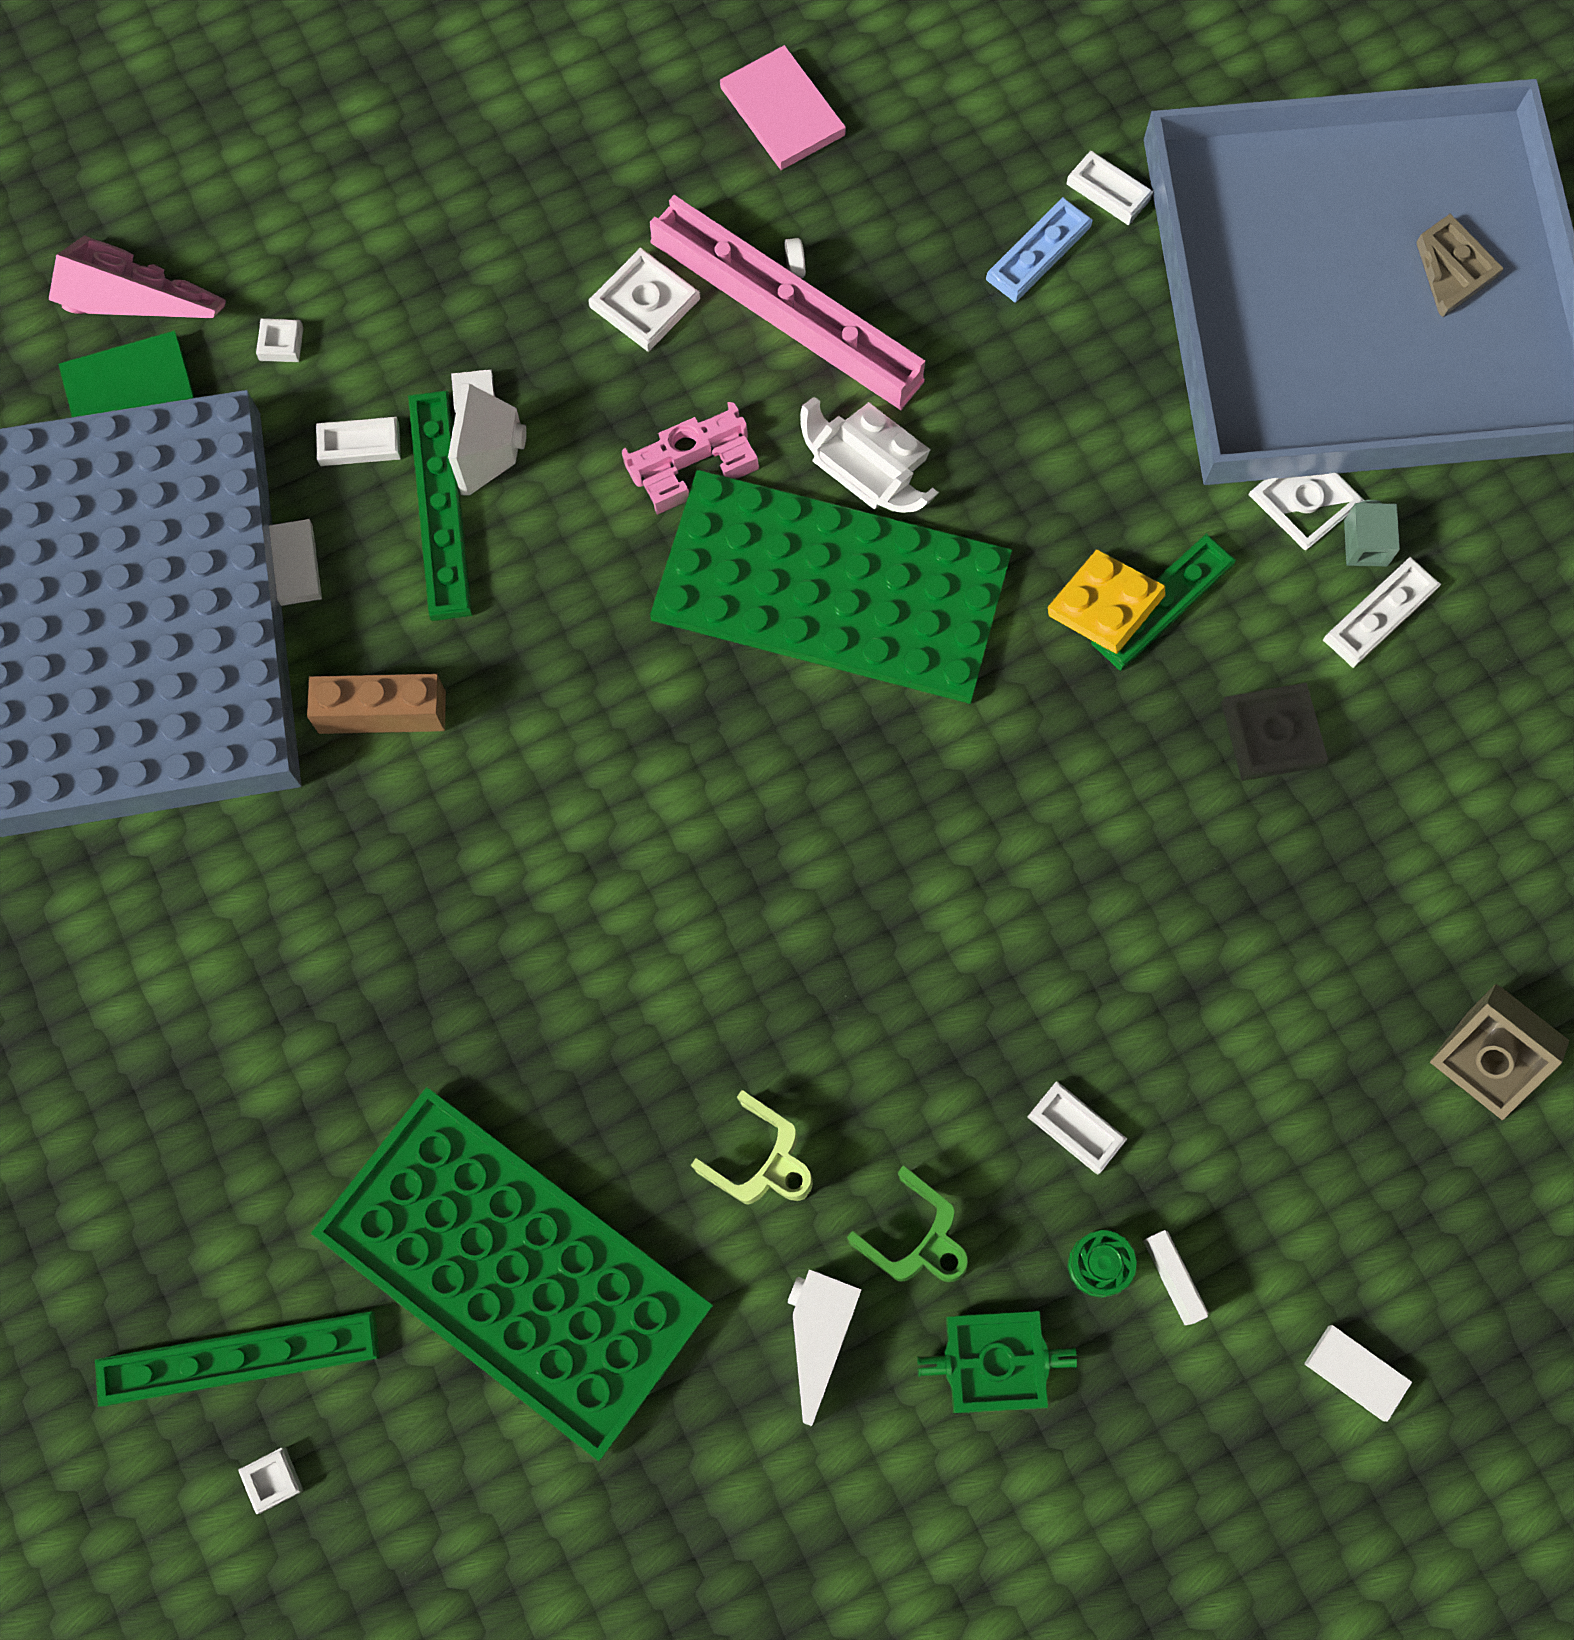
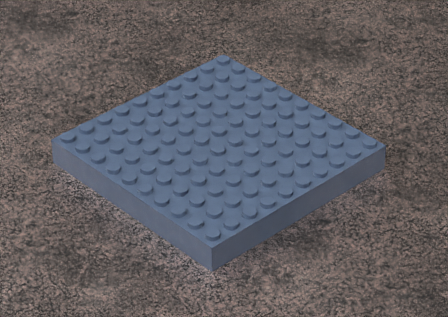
(1307, 290)
(139, 616)

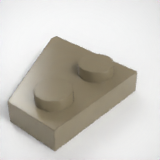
(1455, 263)

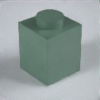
(1371, 534)

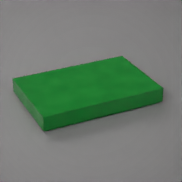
(128, 376)

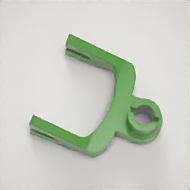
(933, 1247)

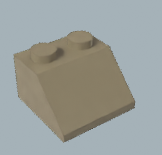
(1500, 1052)

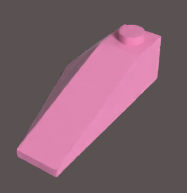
(104, 280)

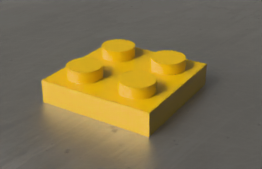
(1106, 601)

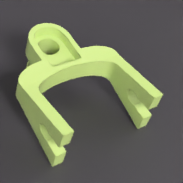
(777, 1168)

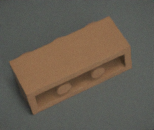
(376, 703)

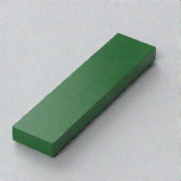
(1184, 584)

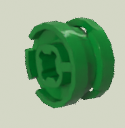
(1102, 1263)

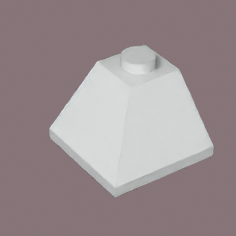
(483, 438)

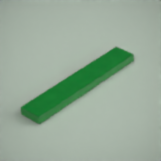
(439, 507)
(236, 1359)

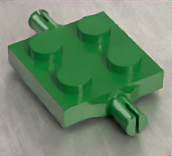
(996, 1362)

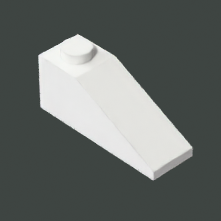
(820, 1325)

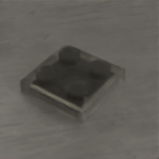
(1274, 731)

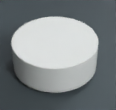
(795, 257)

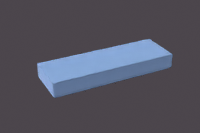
(1039, 249)

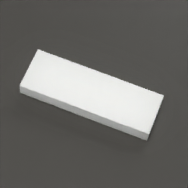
(1381, 612)

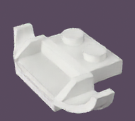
(867, 456)

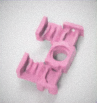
(656, 459)

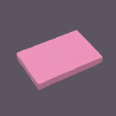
(782, 107)

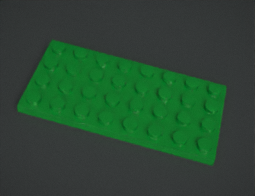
(832, 586)
(513, 1273)

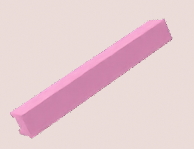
(788, 302)

